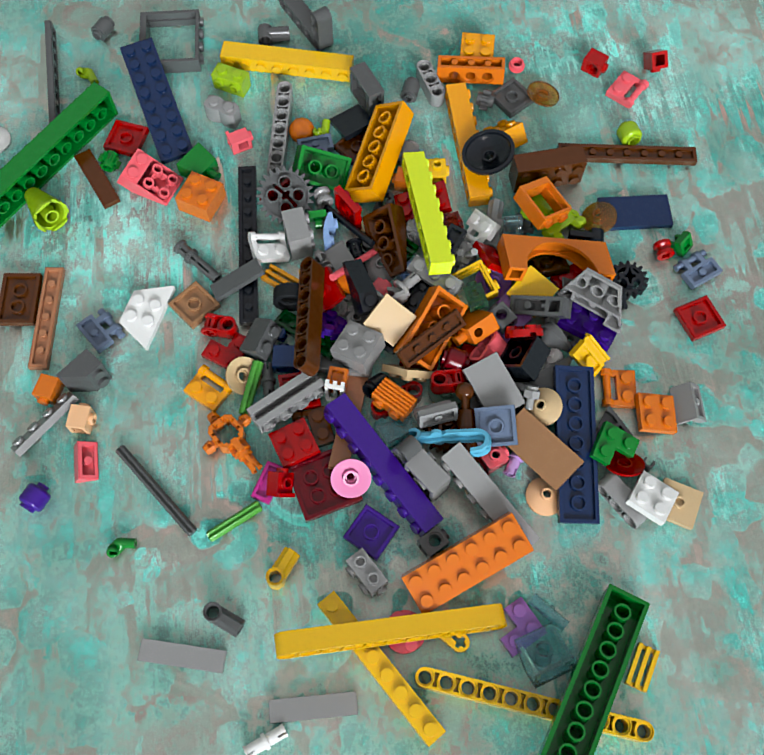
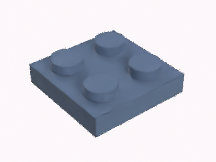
(499, 423)

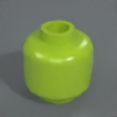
(629, 133)

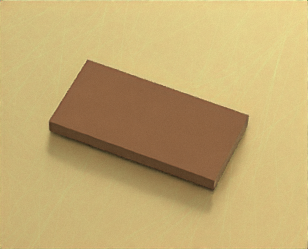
(544, 451)

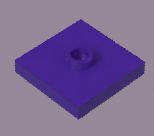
(371, 532)

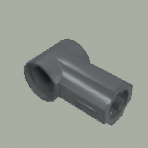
(269, 34)
(225, 620)

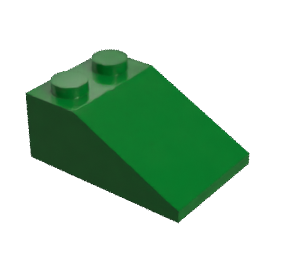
(321, 167)

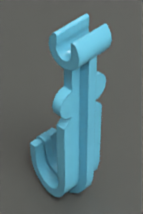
(455, 436)

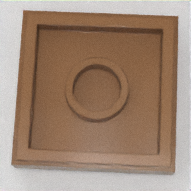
(193, 304)

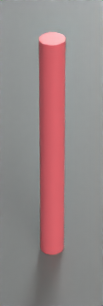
(340, 272)

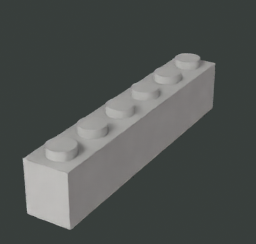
(481, 488)

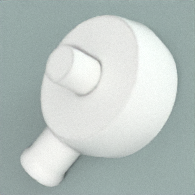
(554, 356)

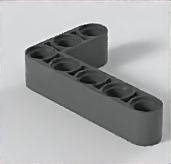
(314, 25)

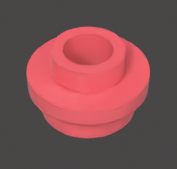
(516, 65)

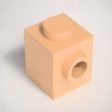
(81, 418)

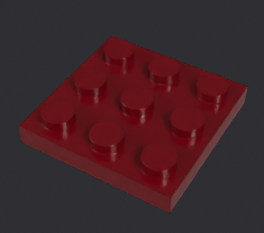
(314, 487)

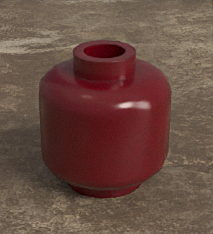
(454, 358)

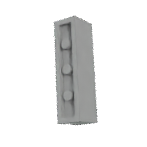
(285, 401)

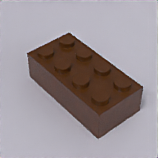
(560, 165)

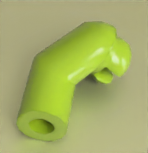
(87, 73)

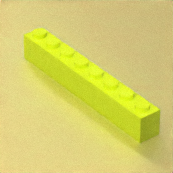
(427, 214)

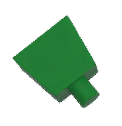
(199, 161)

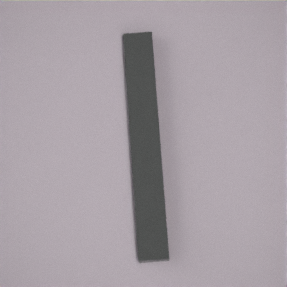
(52, 70)

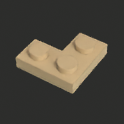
(406, 374)

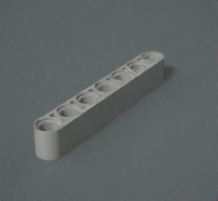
(280, 128)

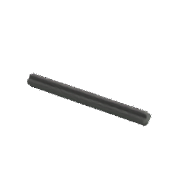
(156, 490)

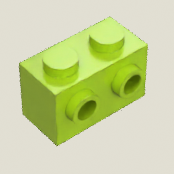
(231, 79)

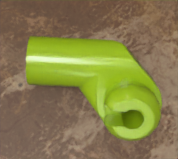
(324, 128)

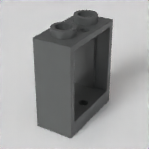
(365, 87)

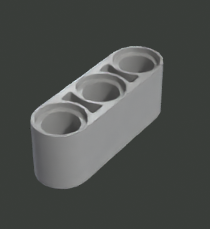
(430, 83)
(616, 494)

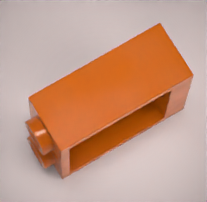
(550, 194)

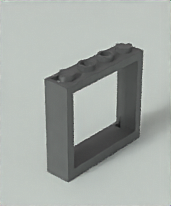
(176, 18)

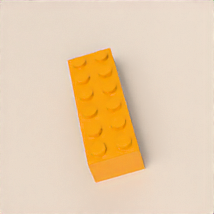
(379, 152)

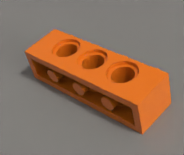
(471, 69)

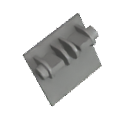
(334, 256)

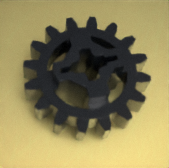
(630, 279)

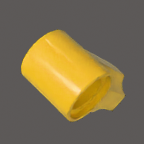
(282, 567)

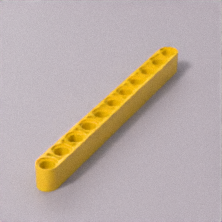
(388, 631)
(520, 706)

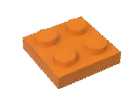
(655, 413)

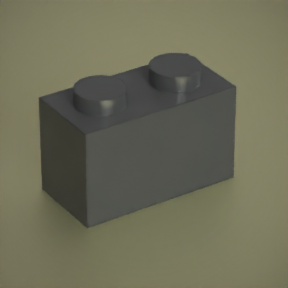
(260, 339)

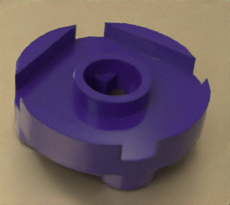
(332, 324)

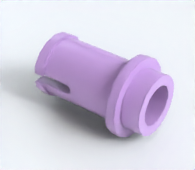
(512, 465)

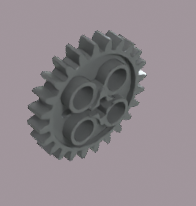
(295, 183)

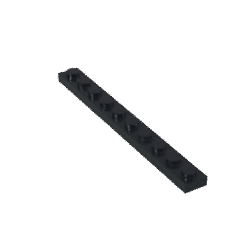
(247, 223)

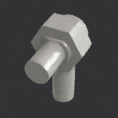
(530, 392)

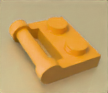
(204, 392)

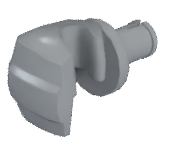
(401, 288)

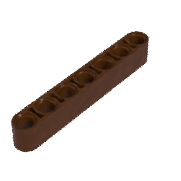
(309, 317)

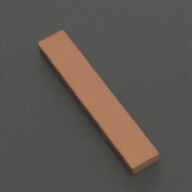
(46, 318)
(355, 393)

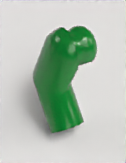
(119, 545)

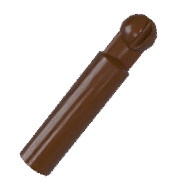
(466, 415)

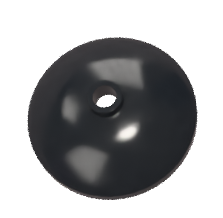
(487, 145)

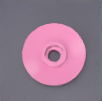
(350, 487)

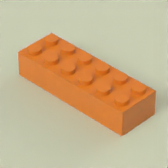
(467, 562)

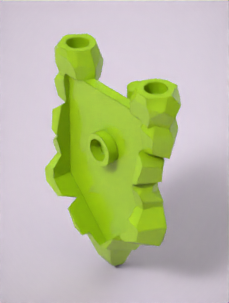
(556, 229)

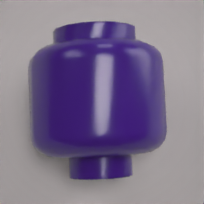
(34, 497)

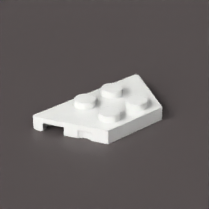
(146, 312)

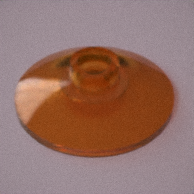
(543, 94)
(604, 221)

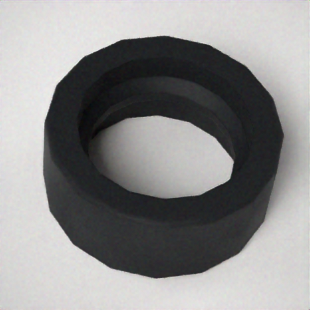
(286, 296)

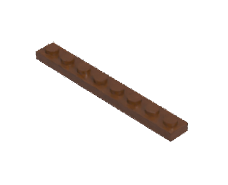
(638, 154)

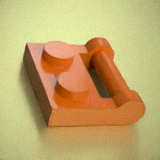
(624, 388)

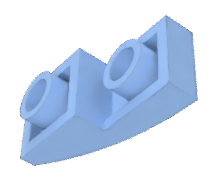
(329, 230)

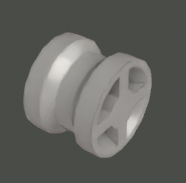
(323, 197)

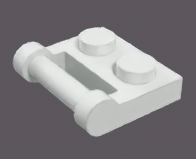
(269, 251)

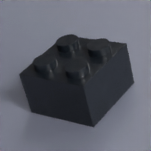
(525, 358)

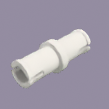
(265, 741)

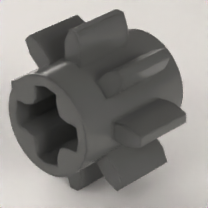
(485, 99)

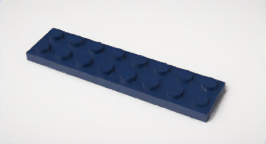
(156, 100)
(577, 429)

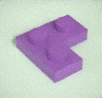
(524, 621)

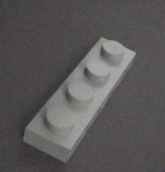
(37, 429)

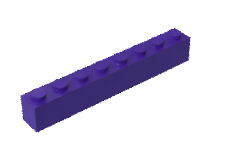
(383, 465)

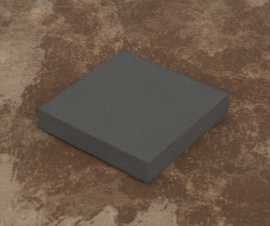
(511, 97)

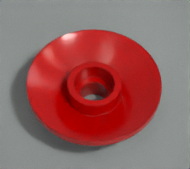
(626, 467)

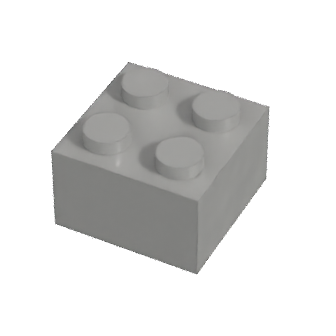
(298, 233)
(358, 347)
(428, 475)

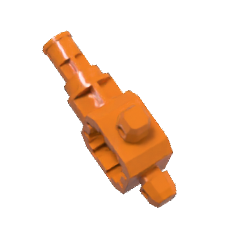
(238, 445)

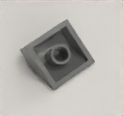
(84, 374)

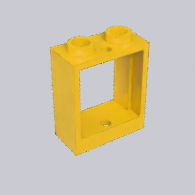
(479, 266)

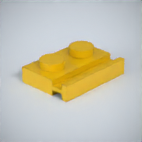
(589, 354)

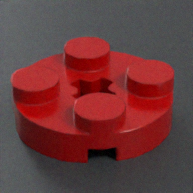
(528, 331)

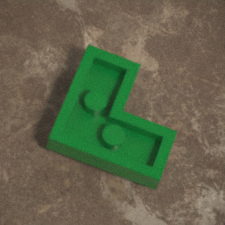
(610, 440)

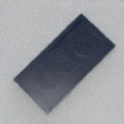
(640, 212)

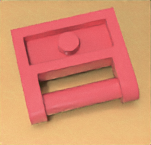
(623, 85)

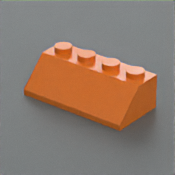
(432, 308)

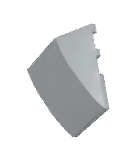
(597, 295)

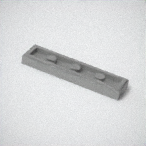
(182, 655)
(313, 707)

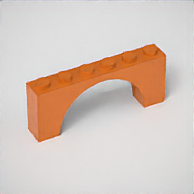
(517, 249)

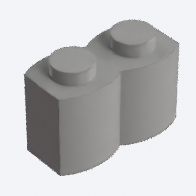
(222, 111)

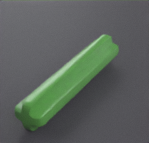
(251, 386)
(234, 521)

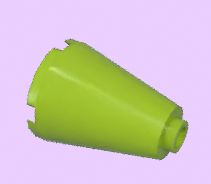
(46, 210)

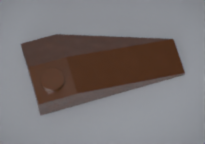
(388, 231)

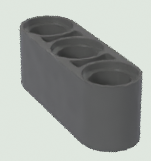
(406, 449)

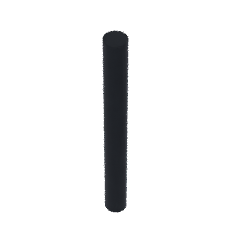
(360, 234)

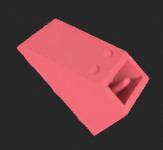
(149, 178)

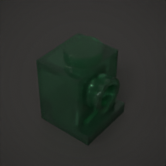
(478, 302)

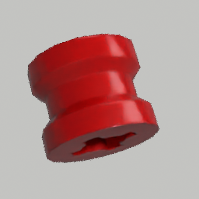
(663, 249)

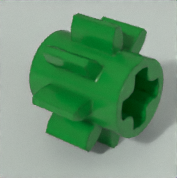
(109, 161)

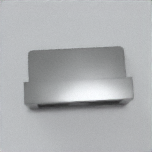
(688, 403)
(436, 413)

